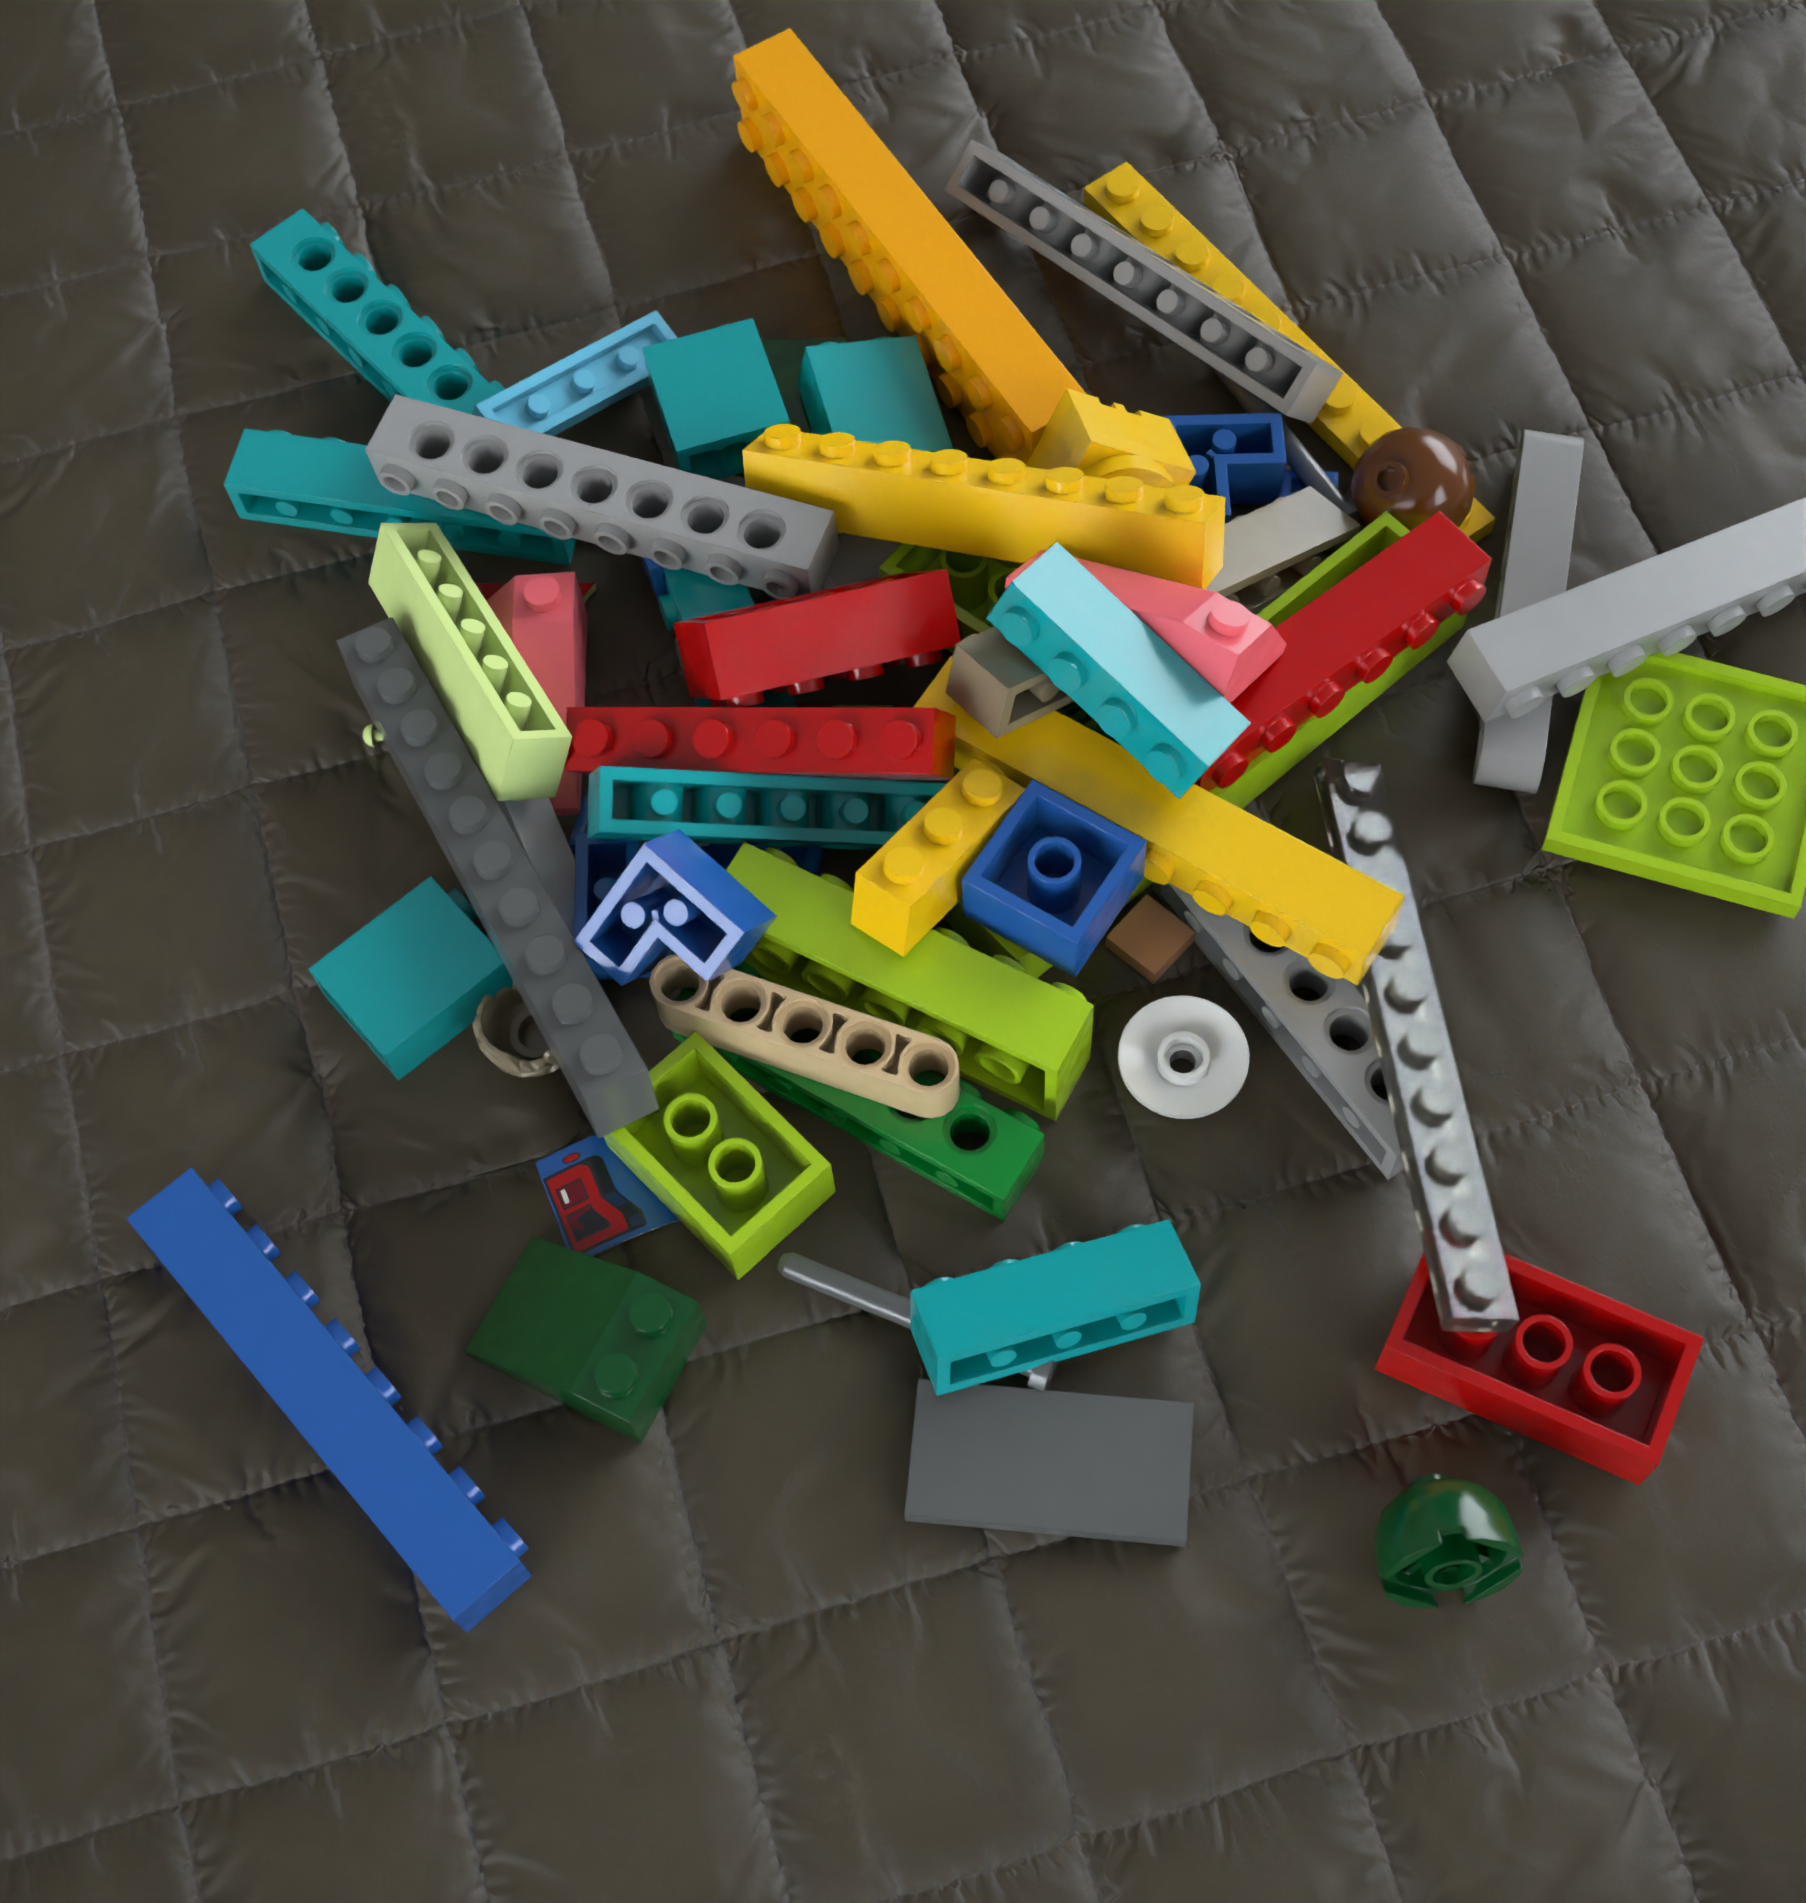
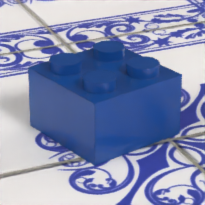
(1053, 877)

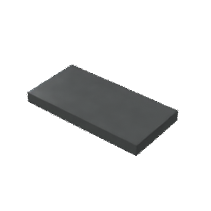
(1051, 1463)

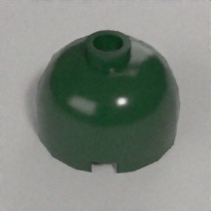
(1445, 1539)

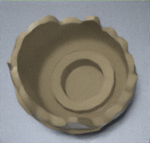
(511, 1035)

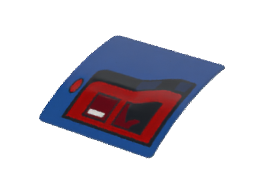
(598, 1197)

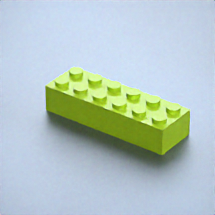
(999, 1020)

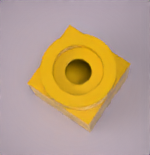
(1112, 443)

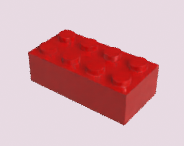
(817, 635)
(1567, 1374)

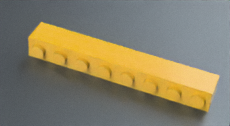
(993, 505)
(1195, 842)

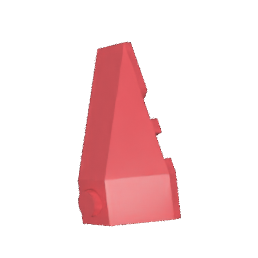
(1203, 627)
(550, 631)

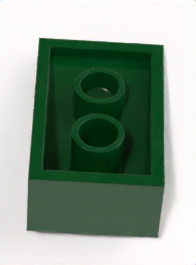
(590, 1335)

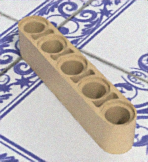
(823, 1059)

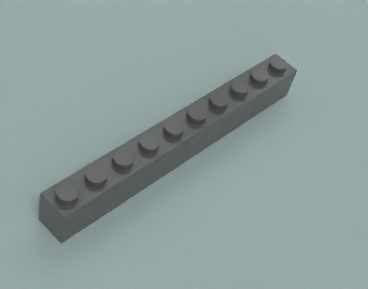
(500, 881)

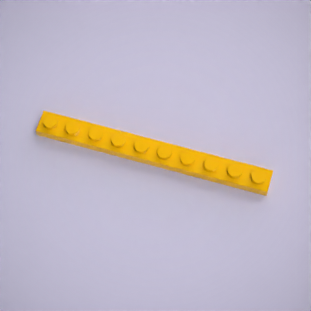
(1349, 415)

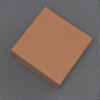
(1150, 938)

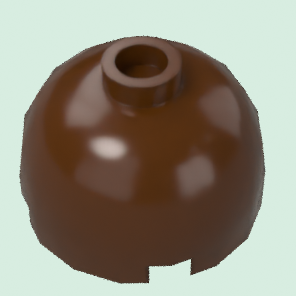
(1412, 478)

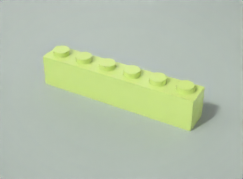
(470, 662)

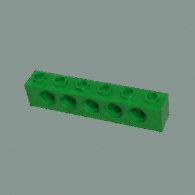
(984, 1177)

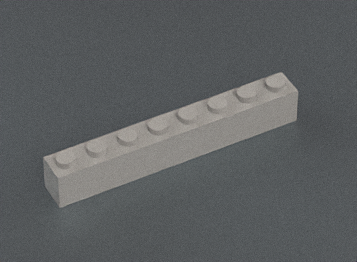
(1633, 614)

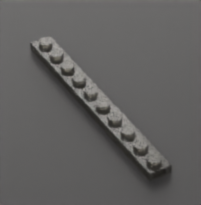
(1420, 1069)

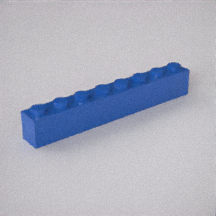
(331, 1401)

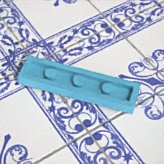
(581, 382)

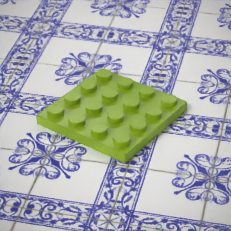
(1690, 781)

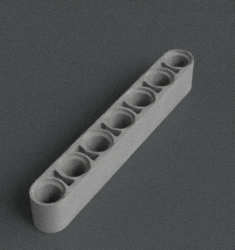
(1532, 569)

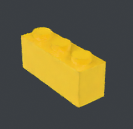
(923, 865)

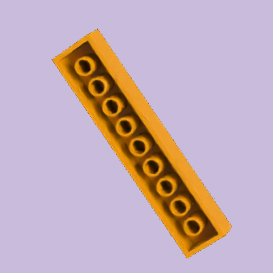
(898, 247)

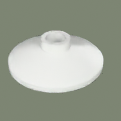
(1187, 1030)

